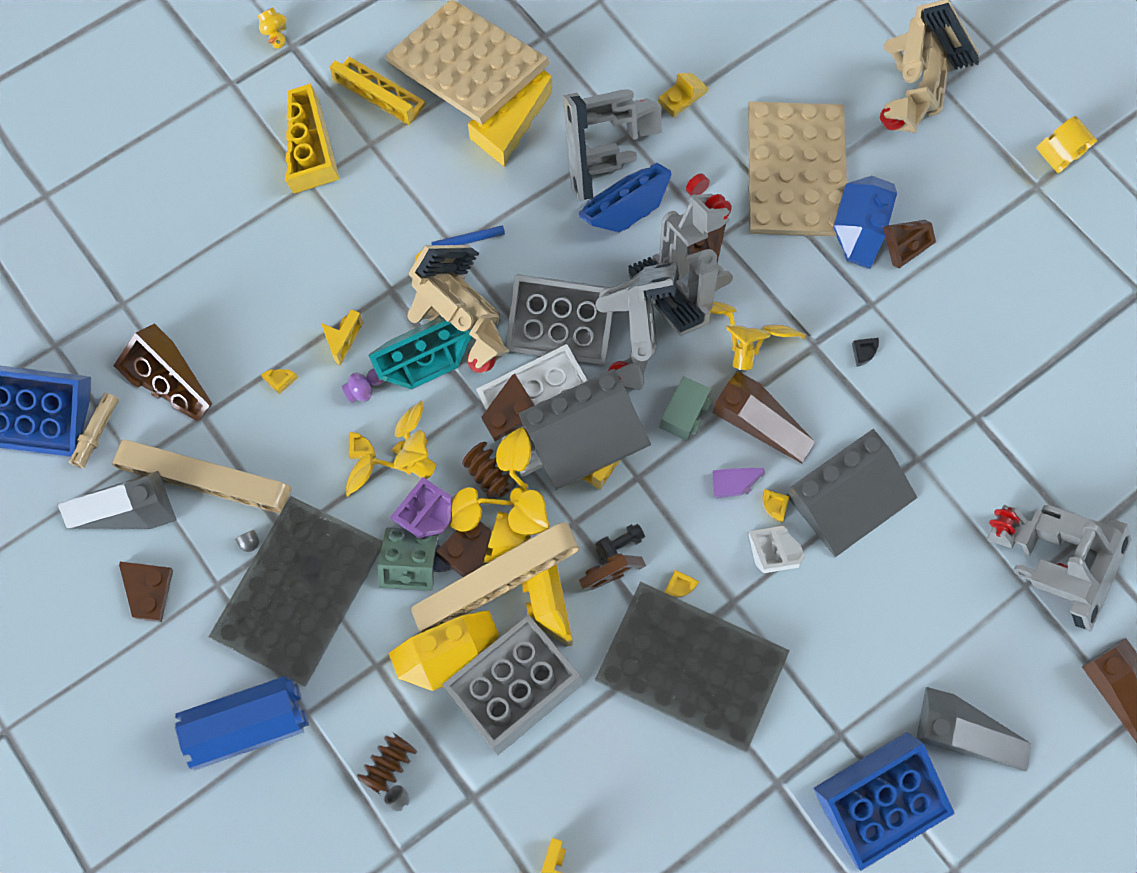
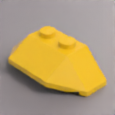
(548, 605)
(443, 650)

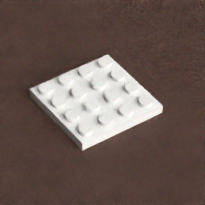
(541, 380)

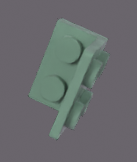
(406, 560)

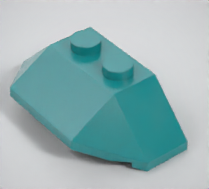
(421, 354)

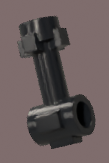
(608, 548)

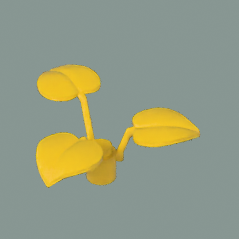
(745, 349)
(410, 459)
(529, 506)

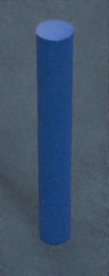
(472, 237)

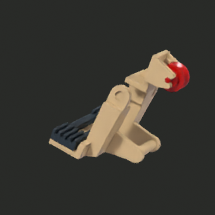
(932, 44)
(444, 292)

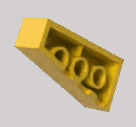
(505, 128)
(309, 148)

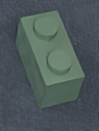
(685, 408)

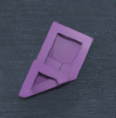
(735, 481)

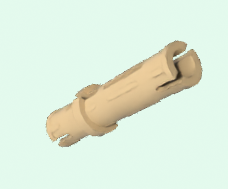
(92, 433)

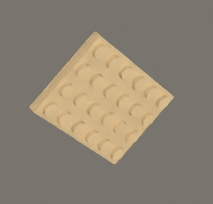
(467, 61)
(795, 167)

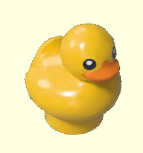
(271, 23)

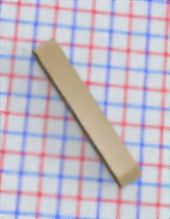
(202, 476)
(496, 577)

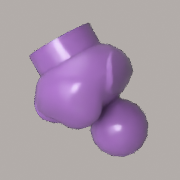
(359, 386)

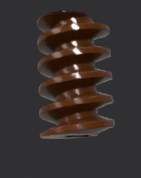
(487, 473)
(387, 763)

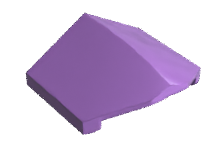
(424, 510)

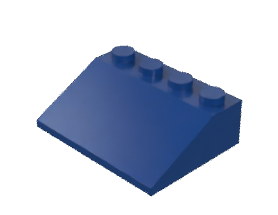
(42, 410)
(884, 800)

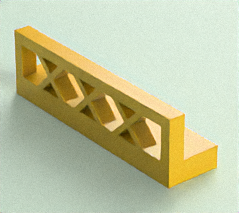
(377, 94)

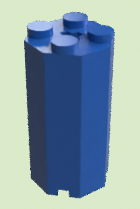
(240, 722)

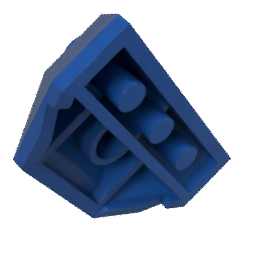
(627, 199)
(861, 216)

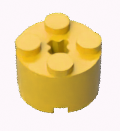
(1066, 144)
(503, 538)

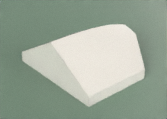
(775, 549)

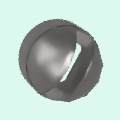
(248, 541)
(397, 798)

